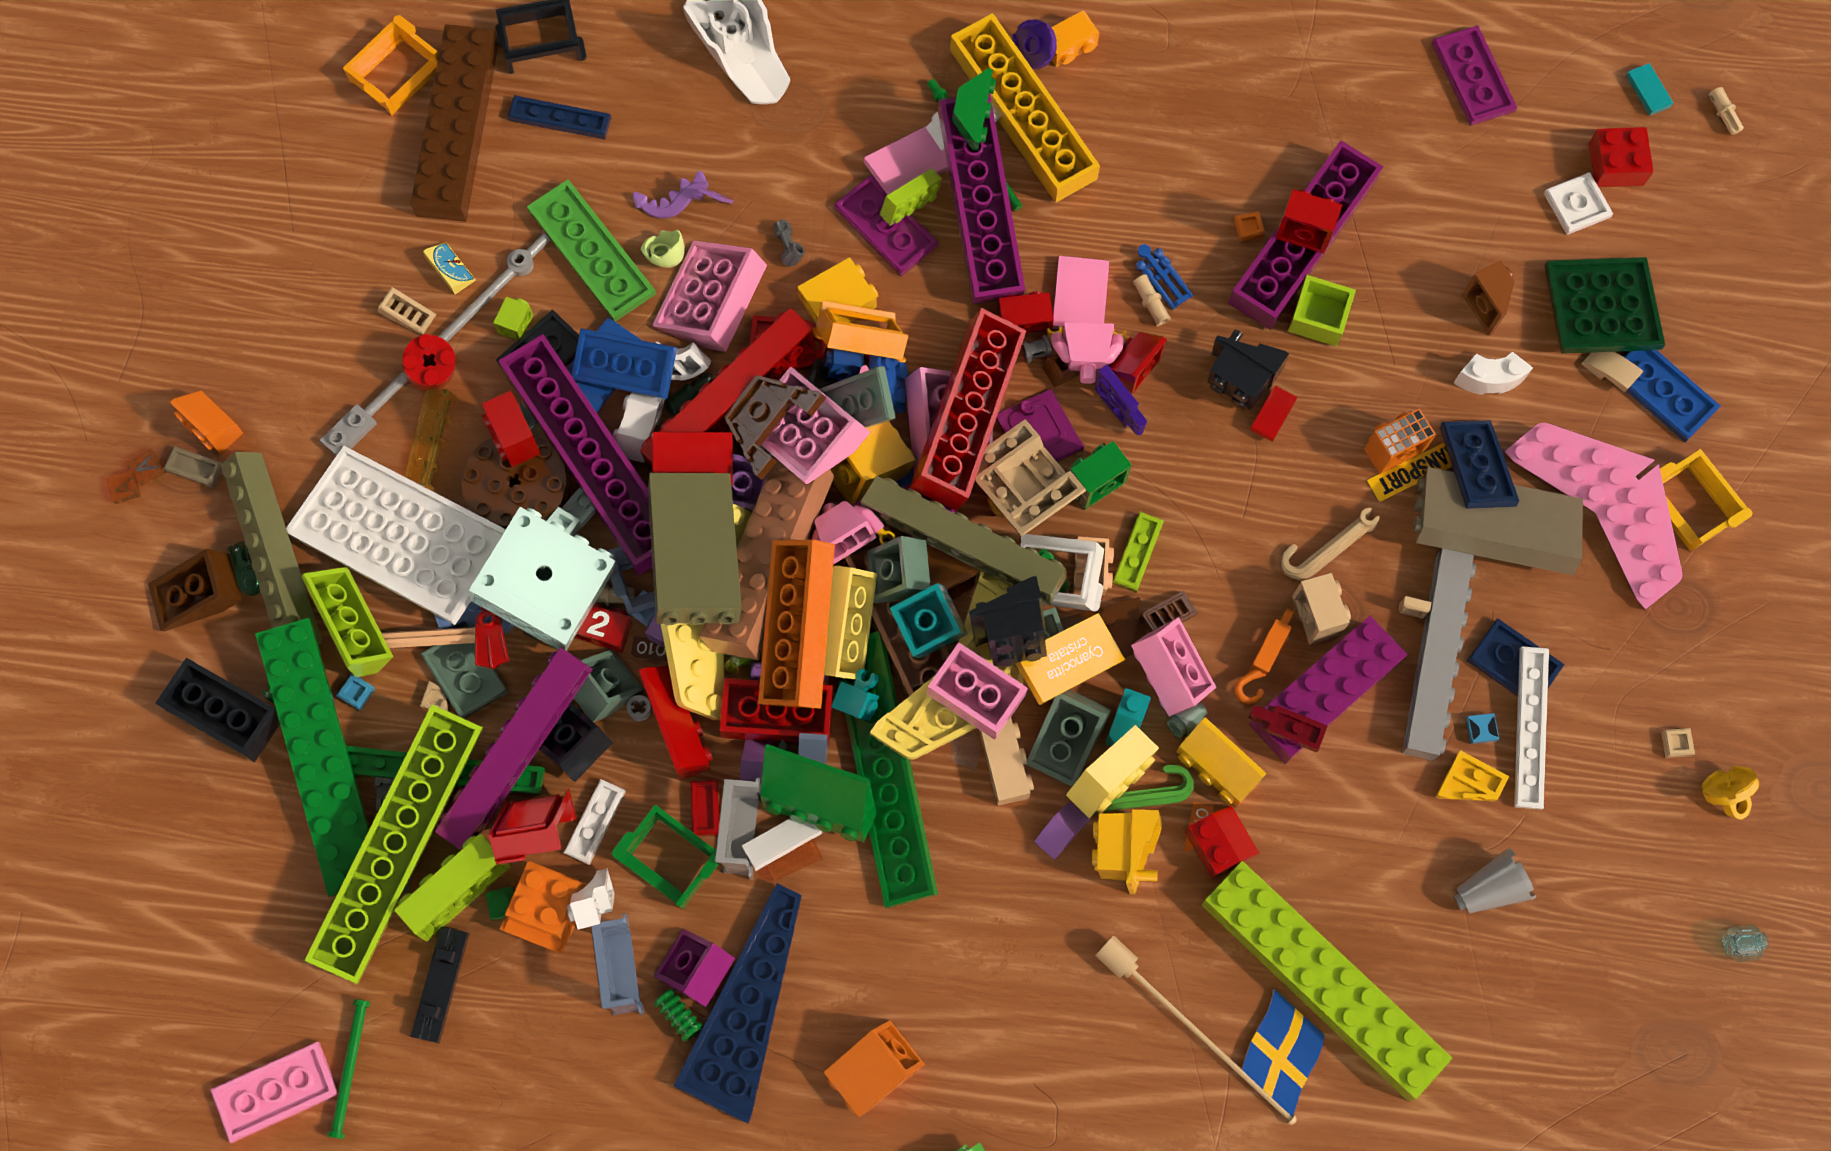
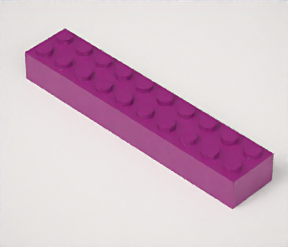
(584, 446)

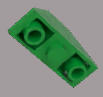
(972, 107)

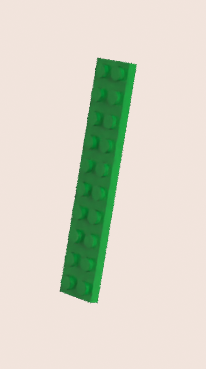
(315, 747)
(898, 827)

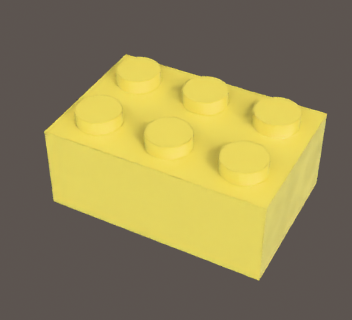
(1113, 772)

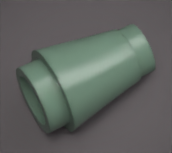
(1186, 721)

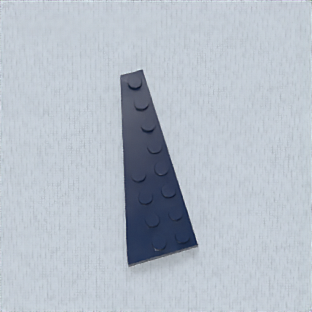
(734, 1041)

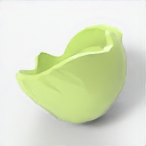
(665, 250)

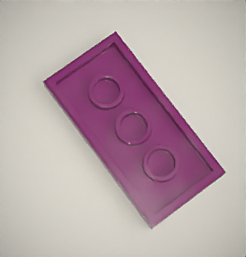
(1474, 75)
(898, 244)

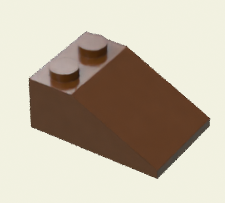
(195, 590)

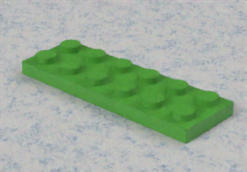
(591, 250)

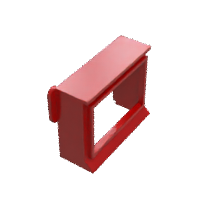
(530, 827)

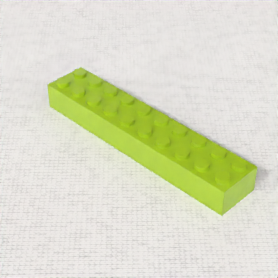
(394, 844)
(1327, 982)

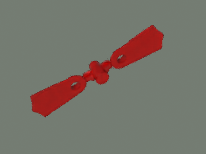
(489, 641)

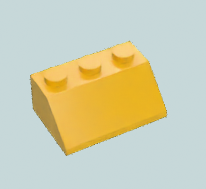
(1220, 763)

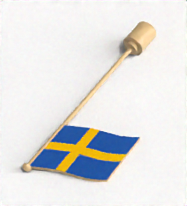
(1278, 1053)

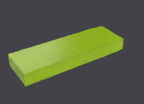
(1137, 552)

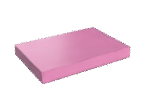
(906, 160)
(1080, 291)

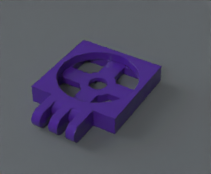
(1119, 400)

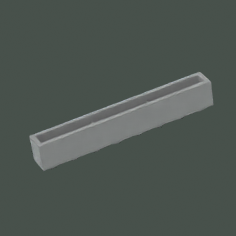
(1438, 655)

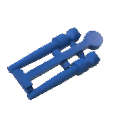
(1144, 252)

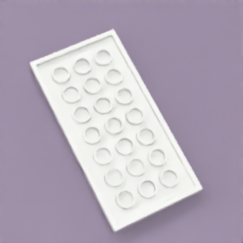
(396, 533)

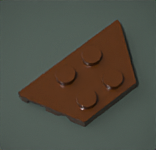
(1119, 619)

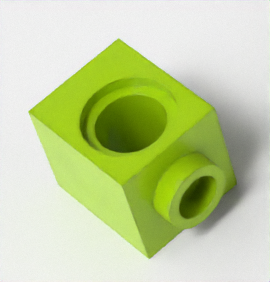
(513, 318)

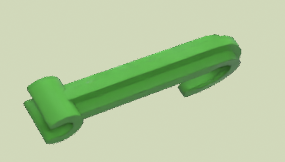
(1156, 796)

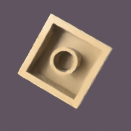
(1321, 608)

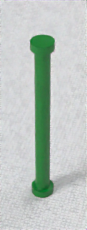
(348, 1069)

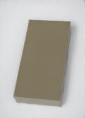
(193, 467)

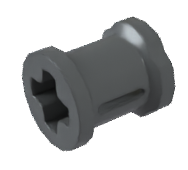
(1036, 349)

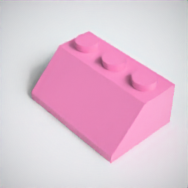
(1173, 667)

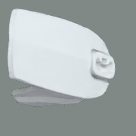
(741, 45)

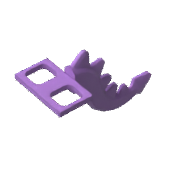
(679, 200)

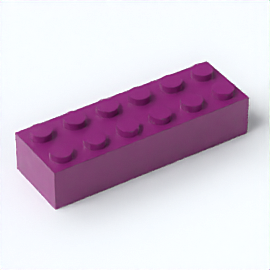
(1336, 681)

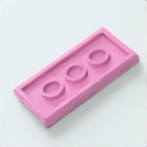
(274, 1092)

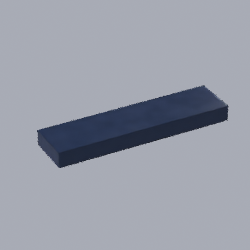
(559, 117)

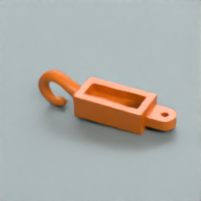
(1265, 658)

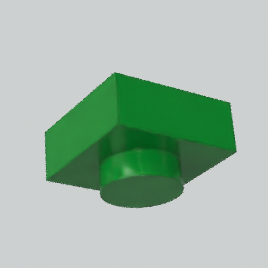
(499, 901)

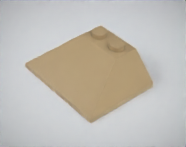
(1025, 479)

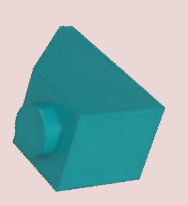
(1129, 713)

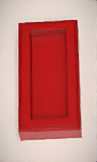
(705, 808)

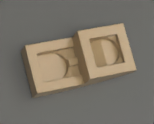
(1613, 367)

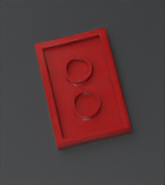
(692, 452)

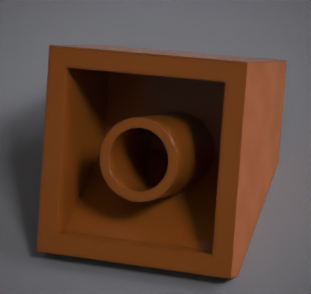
(1490, 294)

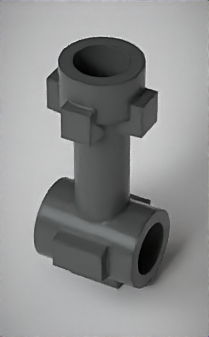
(794, 251)

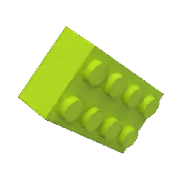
(911, 197)

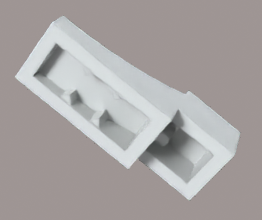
(592, 901)

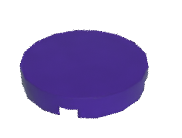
(1035, 42)

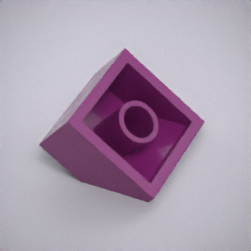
(694, 967)

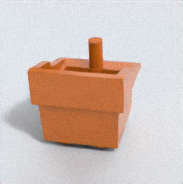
(540, 907)

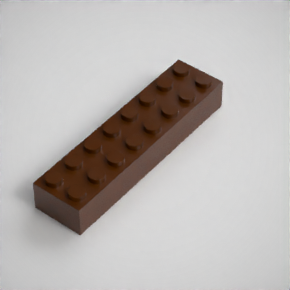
(455, 123)

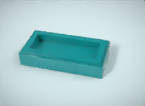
(1649, 89)

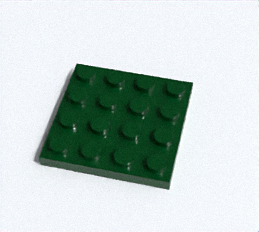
(1604, 305)

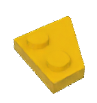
(1471, 780)

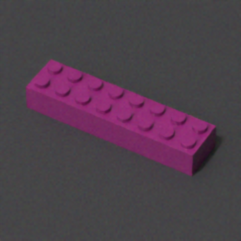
(982, 210)
(1283, 266)

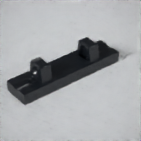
(440, 985)

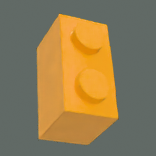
(1074, 37)

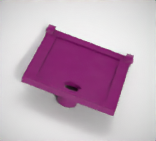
(1048, 421)

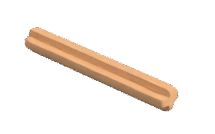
(430, 637)

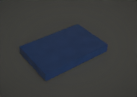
(1500, 654)

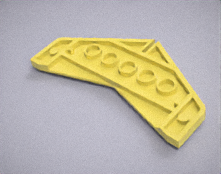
(693, 667)
(922, 722)

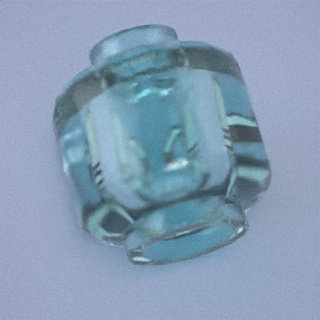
(1745, 943)

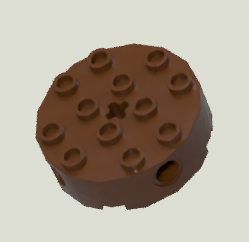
(489, 483)

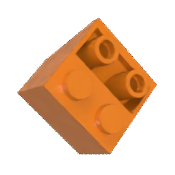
(206, 421)

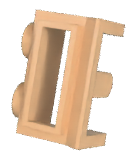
(1080, 564)

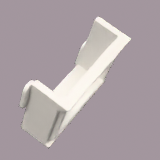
(1091, 589)

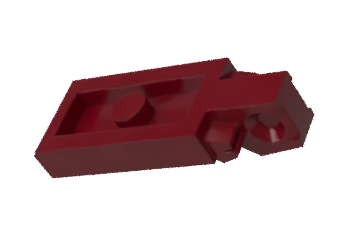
(1289, 726)

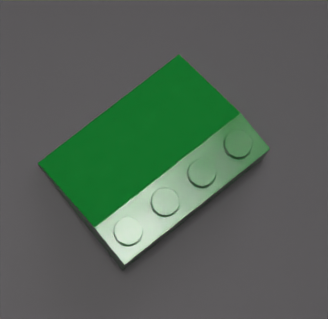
(817, 794)

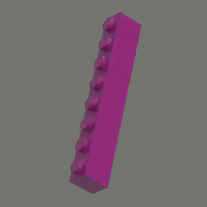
(514, 748)

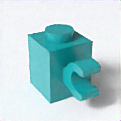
(856, 699)

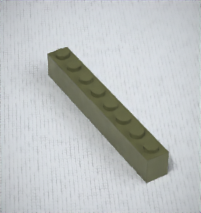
(961, 538)
(267, 540)

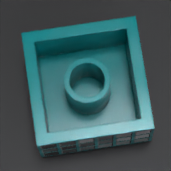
(928, 621)

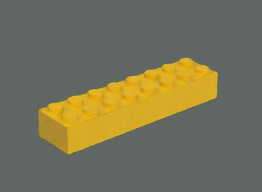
(1026, 109)

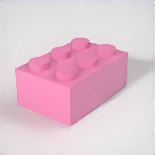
(976, 691)

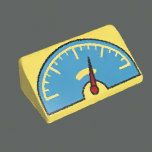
(449, 267)

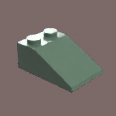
(1068, 736)

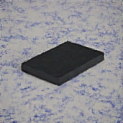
(557, 332)

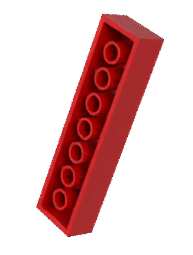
(768, 356)
(968, 410)

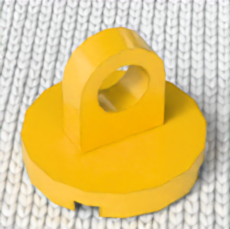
(1730, 788)

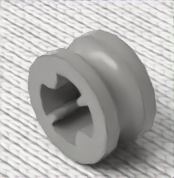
(640, 700)

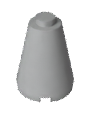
(1495, 885)

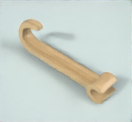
(1329, 550)

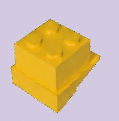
(1125, 844)

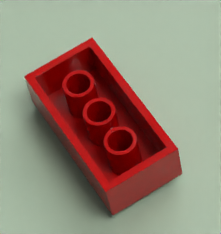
(748, 720)

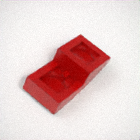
(1273, 413)

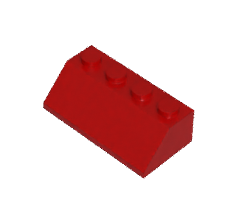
(676, 724)

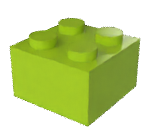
(1321, 310)

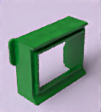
(630, 842)

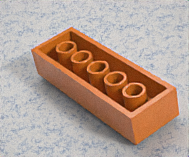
(796, 623)

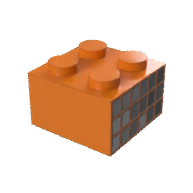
(1399, 440)

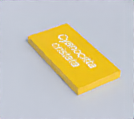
(1071, 659)

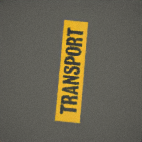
(1407, 473)

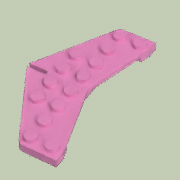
(1628, 509)

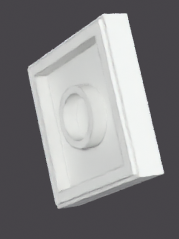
(1578, 203)

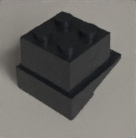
(1244, 369)
(1012, 625)

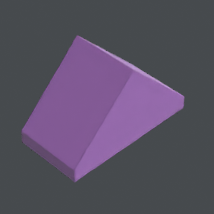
(752, 760)
(1061, 830)

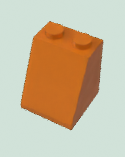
(873, 1068)

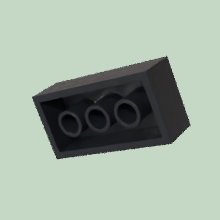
(219, 709)

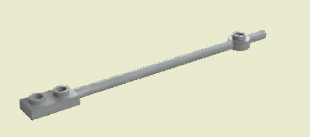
(359, 421)

